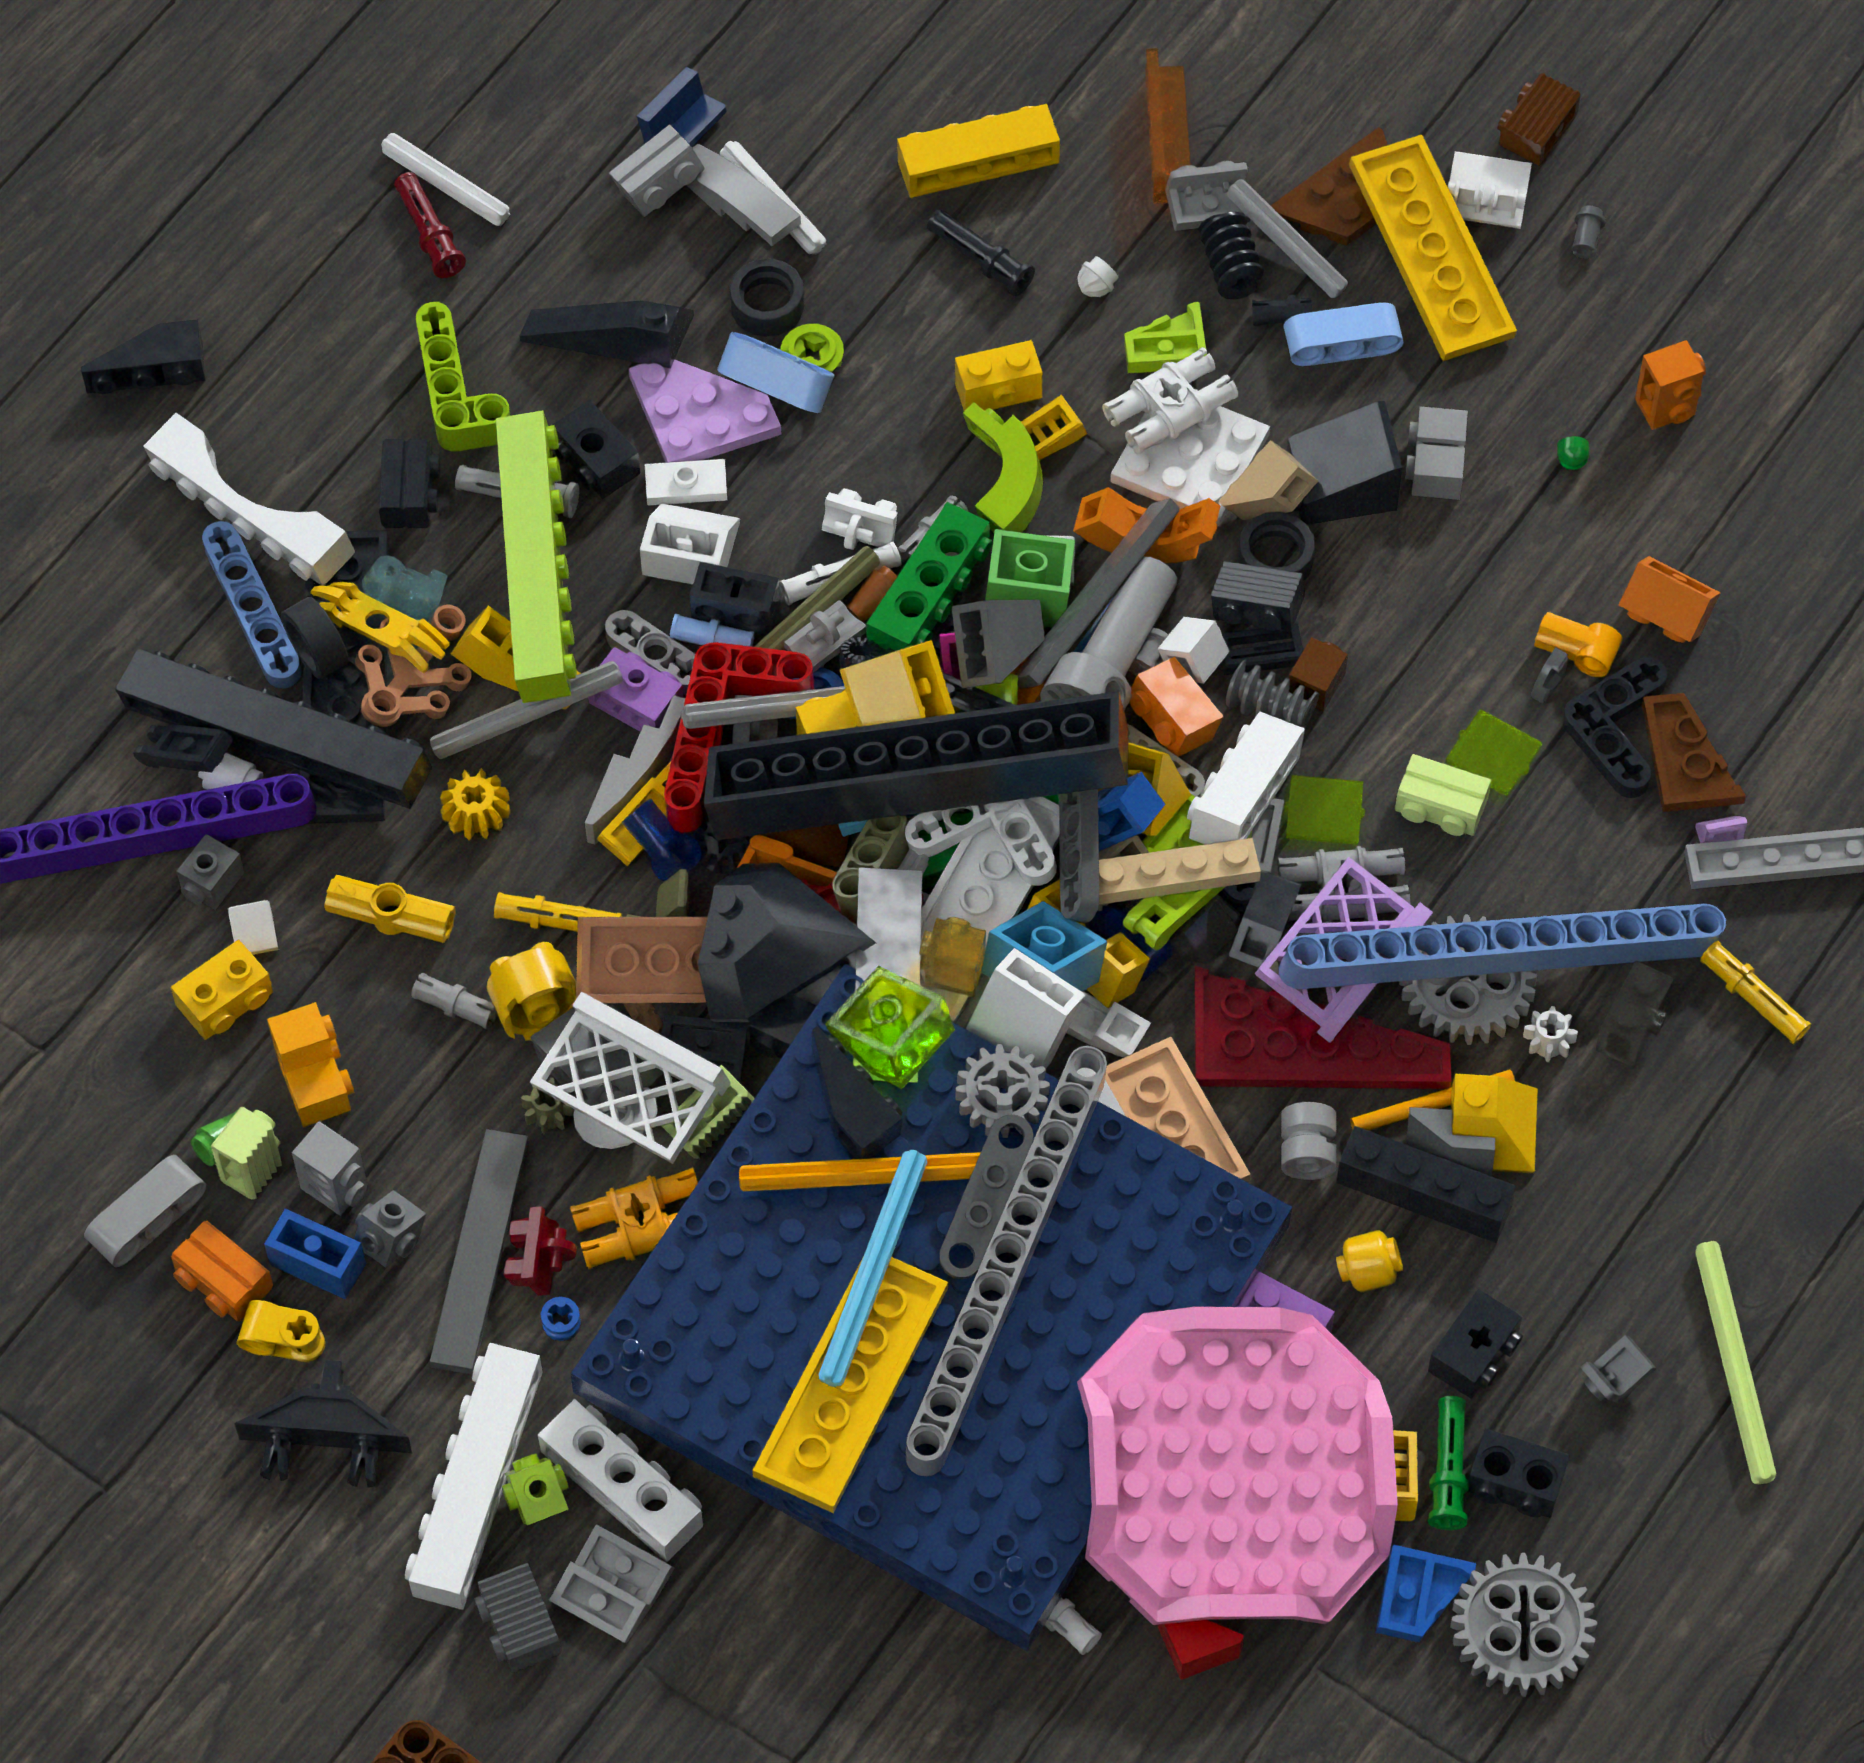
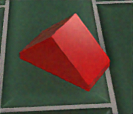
(1200, 1645)

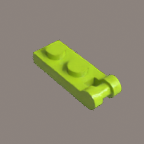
(1173, 911)

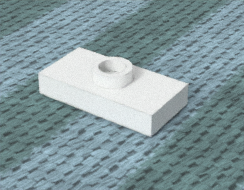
(686, 482)

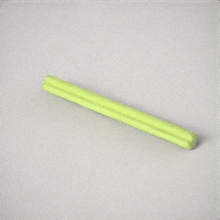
(1735, 1363)

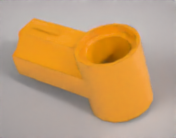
(1589, 647)

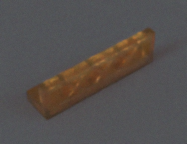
(1165, 122)

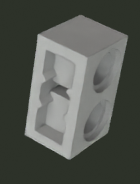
(330, 1169)

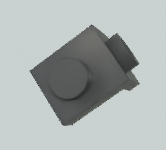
(1618, 1371)

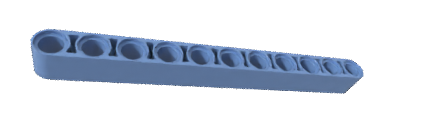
(1488, 957)

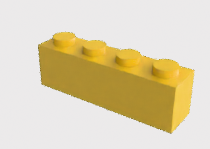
(978, 150)

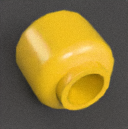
(1369, 1261)

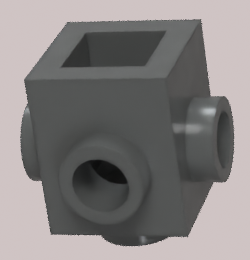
(389, 1228)

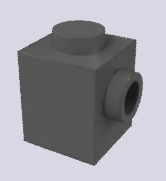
(210, 872)

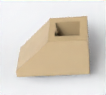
(1268, 484)

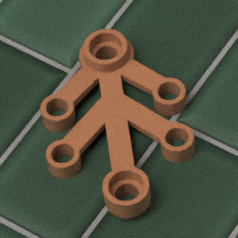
(408, 676)

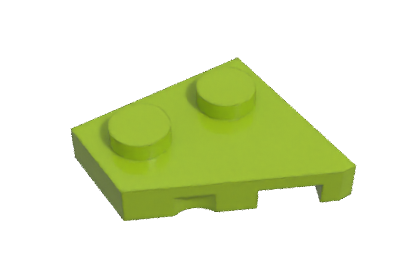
(1164, 341)

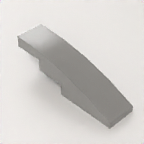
(742, 197)
(628, 775)

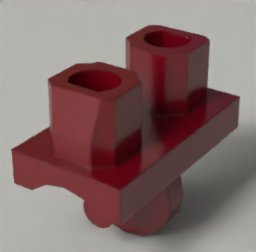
(543, 1253)

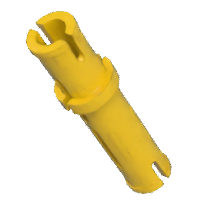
(509, 908)
(1755, 992)

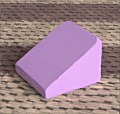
(1721, 829)

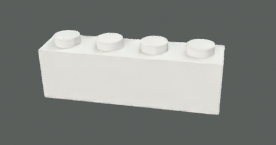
(1246, 780)

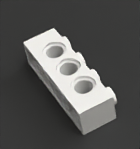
(660, 1530)

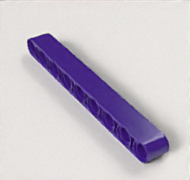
(151, 819)

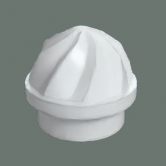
(1096, 278)

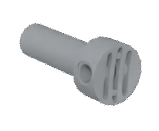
(1116, 637)

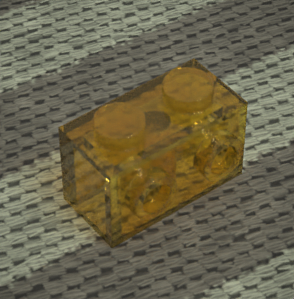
(953, 955)

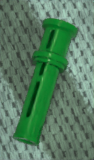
(1450, 1483)

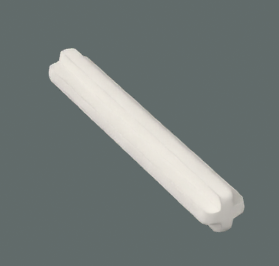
(445, 179)
(805, 234)

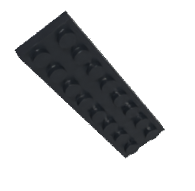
(345, 688)

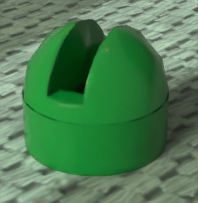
(1573, 452)

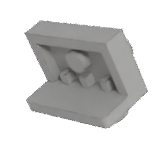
(1202, 192)

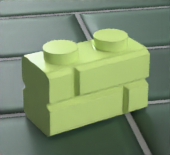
(1442, 796)

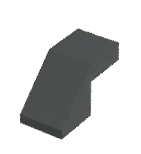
(1432, 1133)

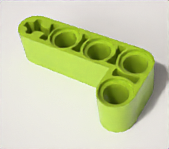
(454, 408)

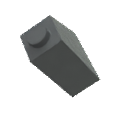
(995, 638)

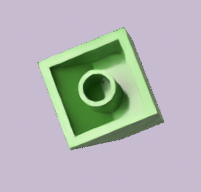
(1031, 569)

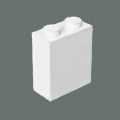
(1025, 1008)

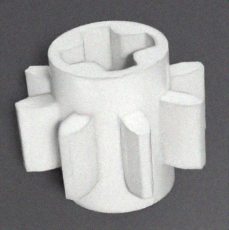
(1551, 1022)

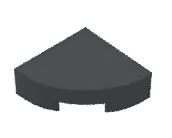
(1550, 675)

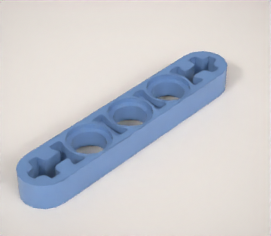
(255, 621)

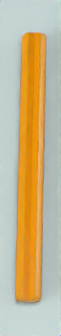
(850, 1172)

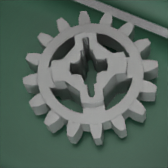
(1007, 1071)

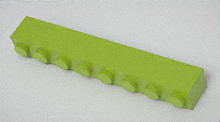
(534, 557)

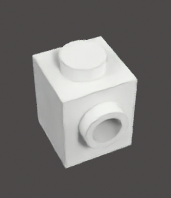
(1196, 646)

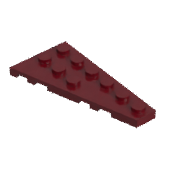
(1268, 1042)

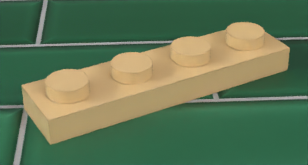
(1178, 871)

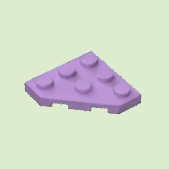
(700, 412)

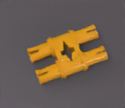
(623, 1207)

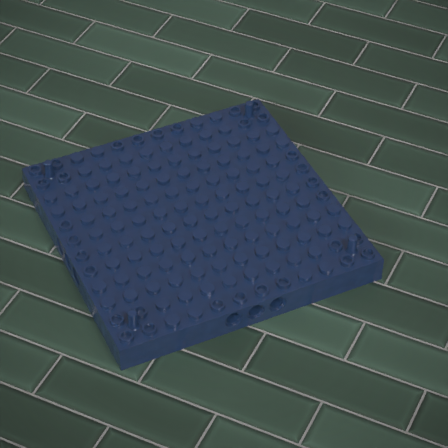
(751, 1279)

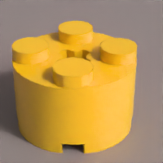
(531, 989)

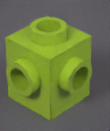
(547, 1500)

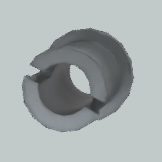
(1589, 222)

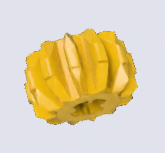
(475, 804)

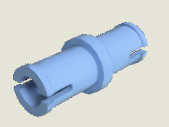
(705, 632)

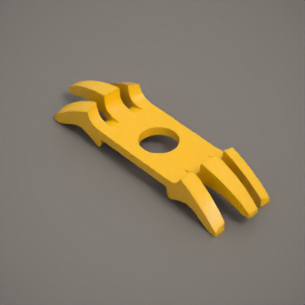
(396, 636)

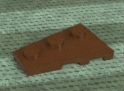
(1683, 758)

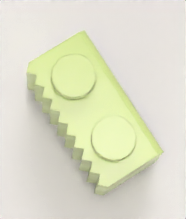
(717, 1117)
(247, 1152)

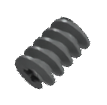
(1265, 697)

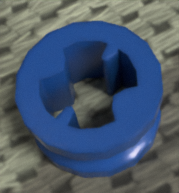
(559, 1330)

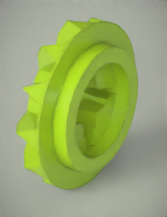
(816, 338)

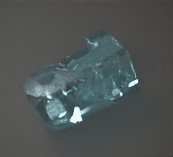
(404, 587)

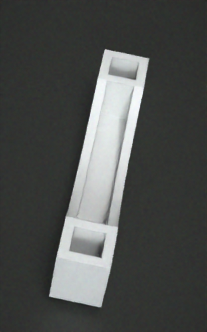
(304, 539)

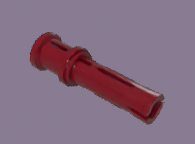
(439, 250)

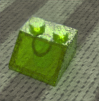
(892, 1026)

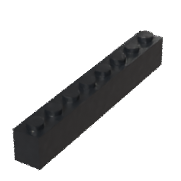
(276, 728)

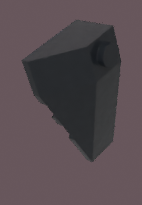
(618, 330)

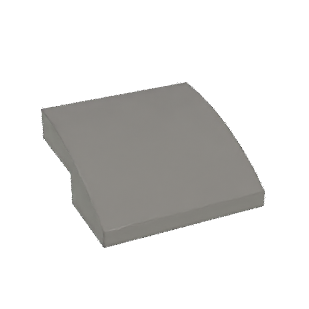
(611, 1584)

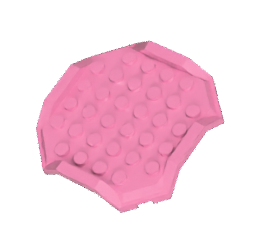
(1237, 1466)

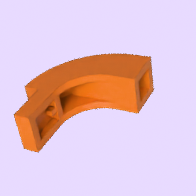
(1108, 517)

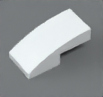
(1108, 1029)

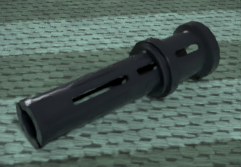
(994, 260)

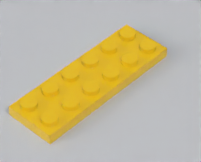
(1432, 247)
(830, 1427)

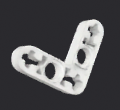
(1000, 818)

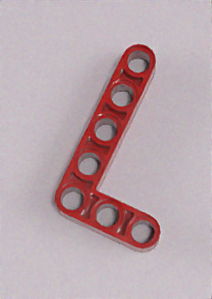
(732, 678)

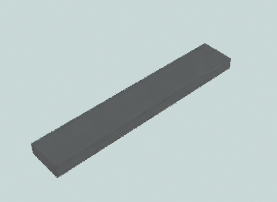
(1096, 593)
(479, 1252)

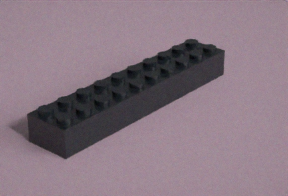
(917, 766)

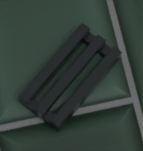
(1262, 654)

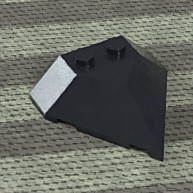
(768, 941)

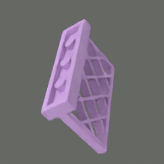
(1349, 997)

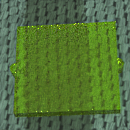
(1494, 751)
(1324, 809)

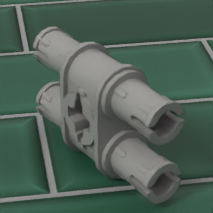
(1325, 864)

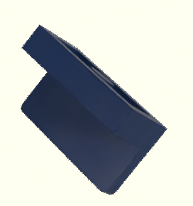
(683, 107)

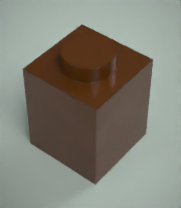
(1319, 670)

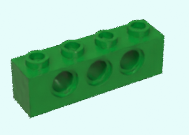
(951, 531)

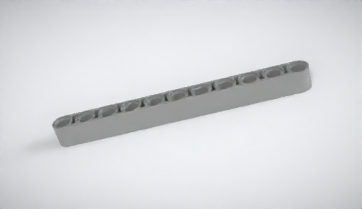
(1001, 1276)

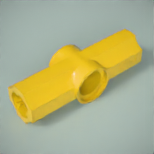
(413, 915)

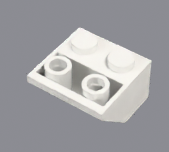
(683, 538)

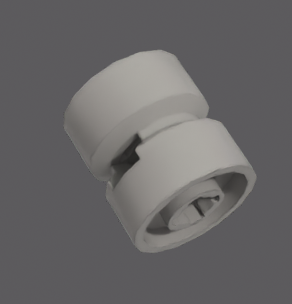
(1307, 1139)

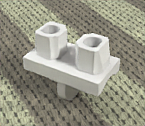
(859, 521)

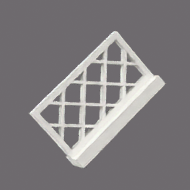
(655, 1051)

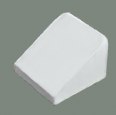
(254, 926)

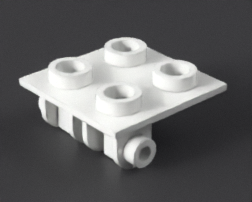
(1489, 188)

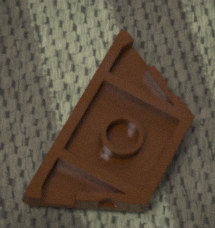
(1331, 198)

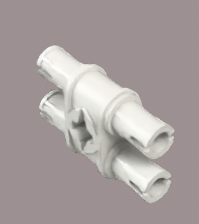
(1170, 400)

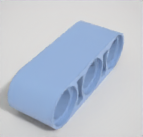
(1343, 334)
(775, 372)

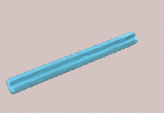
(872, 1268)

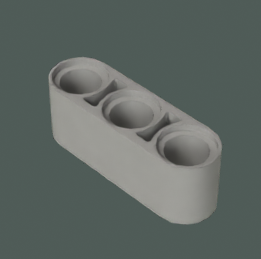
(145, 1210)

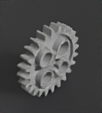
(1487, 1009)
(1564, 1626)

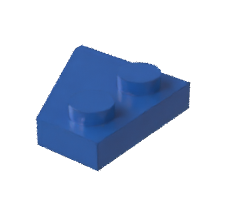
(1418, 1591)

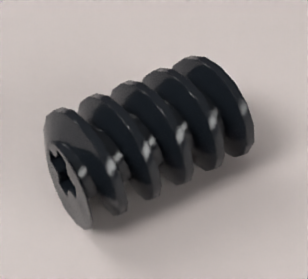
(1231, 254)

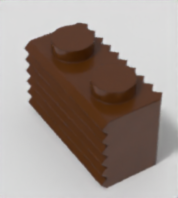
(1539, 118)

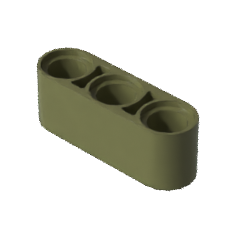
(878, 846)

